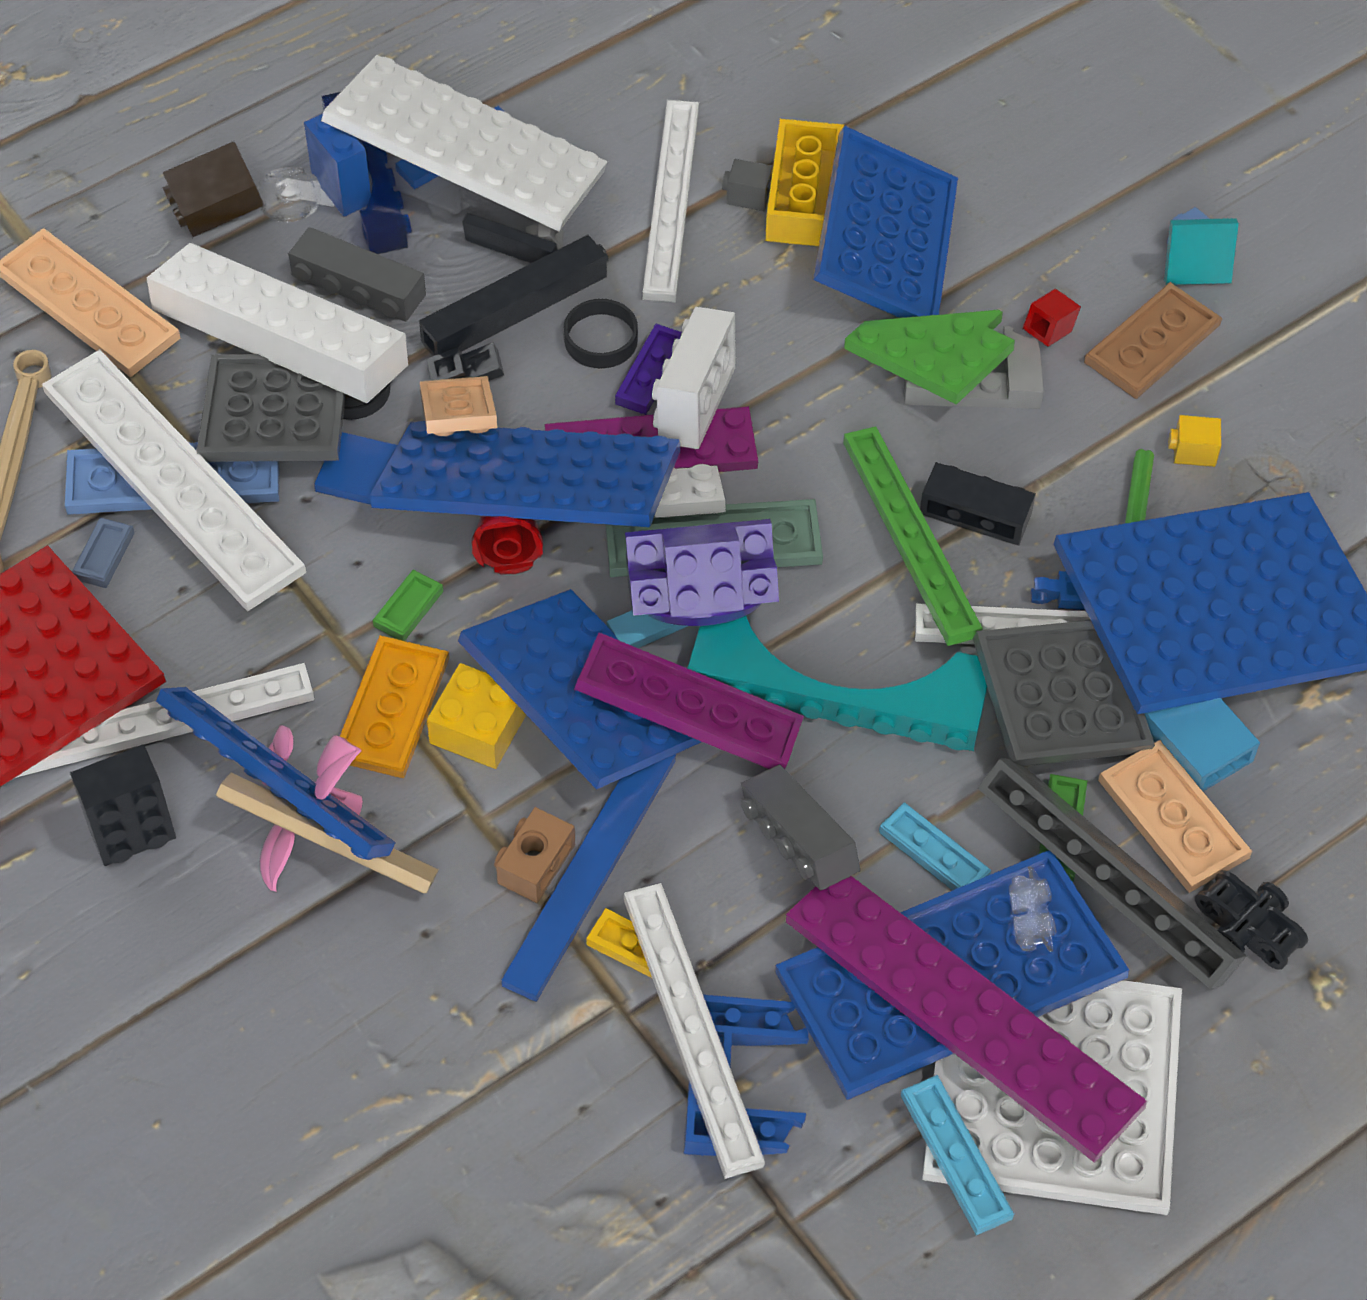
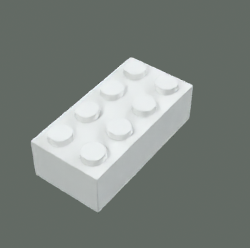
(695, 376)

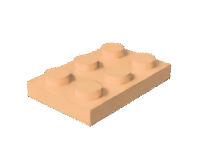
(458, 405)

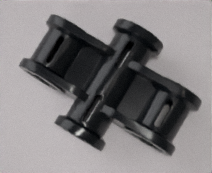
(1253, 918)

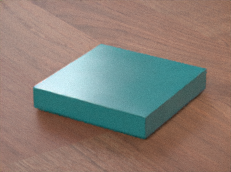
(1201, 251)

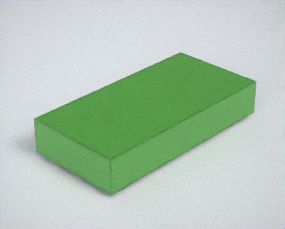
(408, 605)

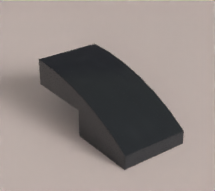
(475, 363)

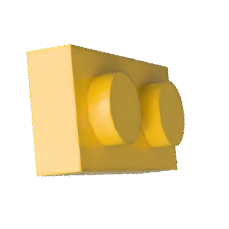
(617, 939)

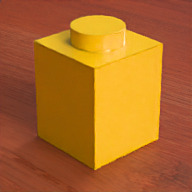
(1196, 440)

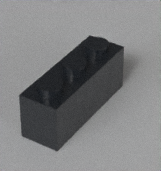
(977, 503)

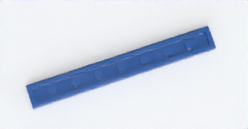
(584, 880)

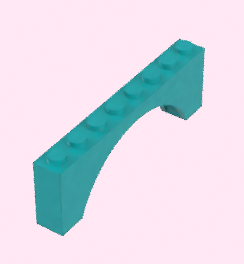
(934, 708)

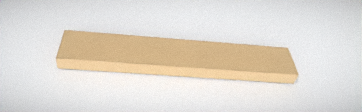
(284, 814)

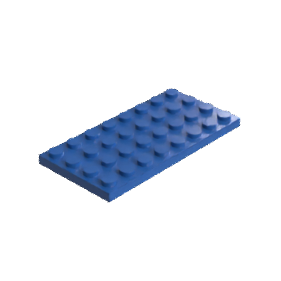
(529, 475)
(874, 1042)

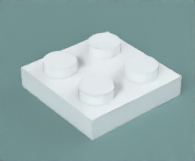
(692, 492)

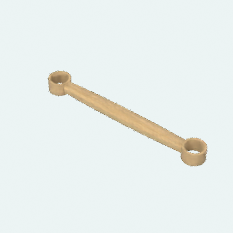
(18, 427)

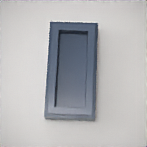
(103, 552)

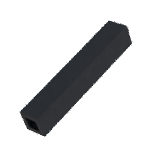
(515, 297)

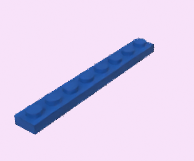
(274, 771)

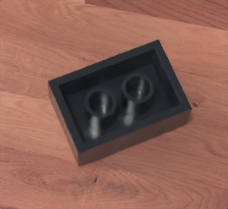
(124, 805)

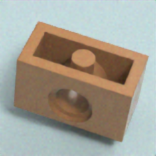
(533, 874)

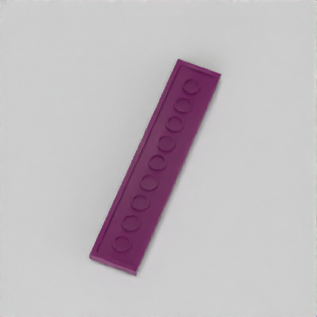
(969, 1015)

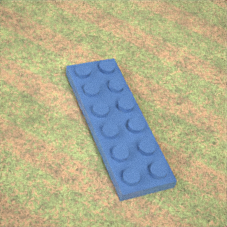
(98, 487)

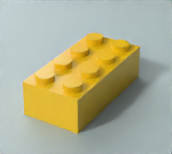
(800, 181)

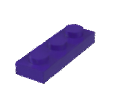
(638, 384)

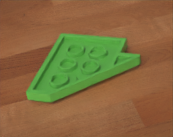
(935, 351)

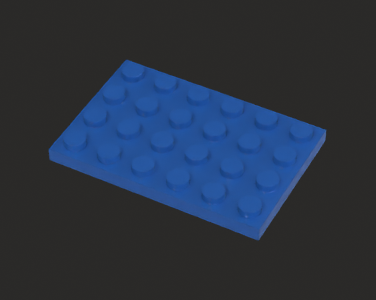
(886, 227)
(538, 661)

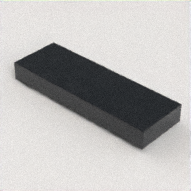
(506, 239)

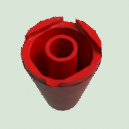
(507, 543)

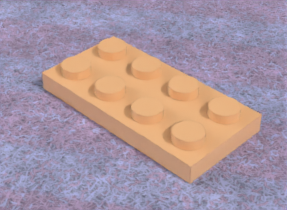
(1174, 816)

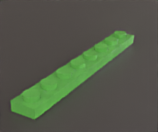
(912, 536)

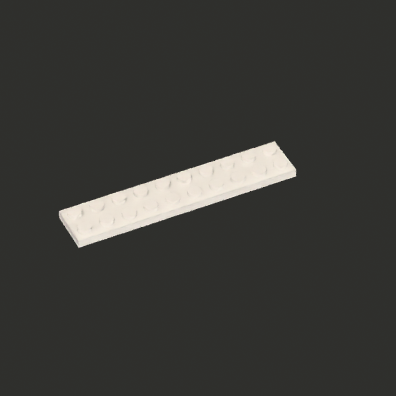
(174, 480)

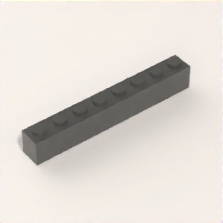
(1112, 873)

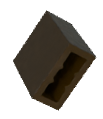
(211, 189)

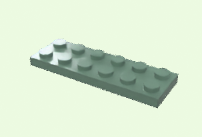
(793, 531)

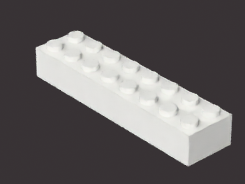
(278, 322)

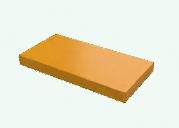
(393, 704)

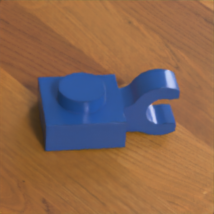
(1059, 588)

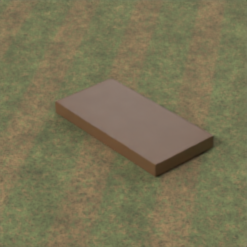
(1152, 340)

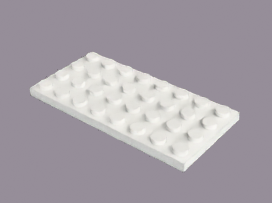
(465, 141)

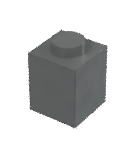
(748, 184)

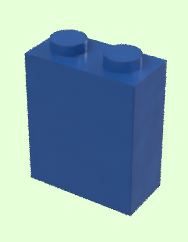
(339, 165)

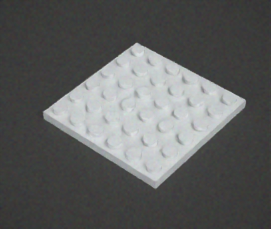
(1136, 1038)

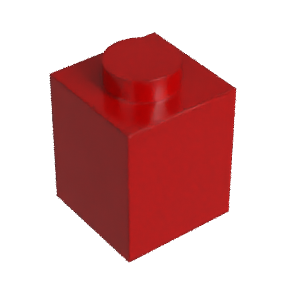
(1051, 317)

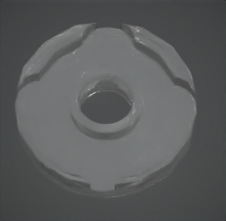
(289, 207)

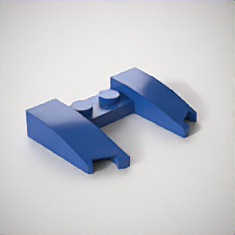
(748, 1024)

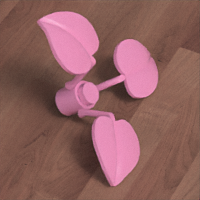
(331, 766)

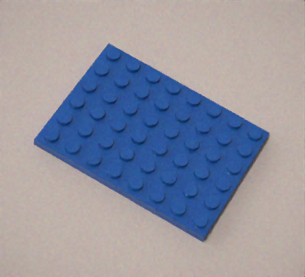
(1220, 600)

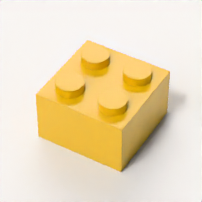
(474, 717)

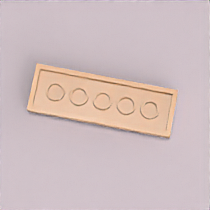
(87, 302)

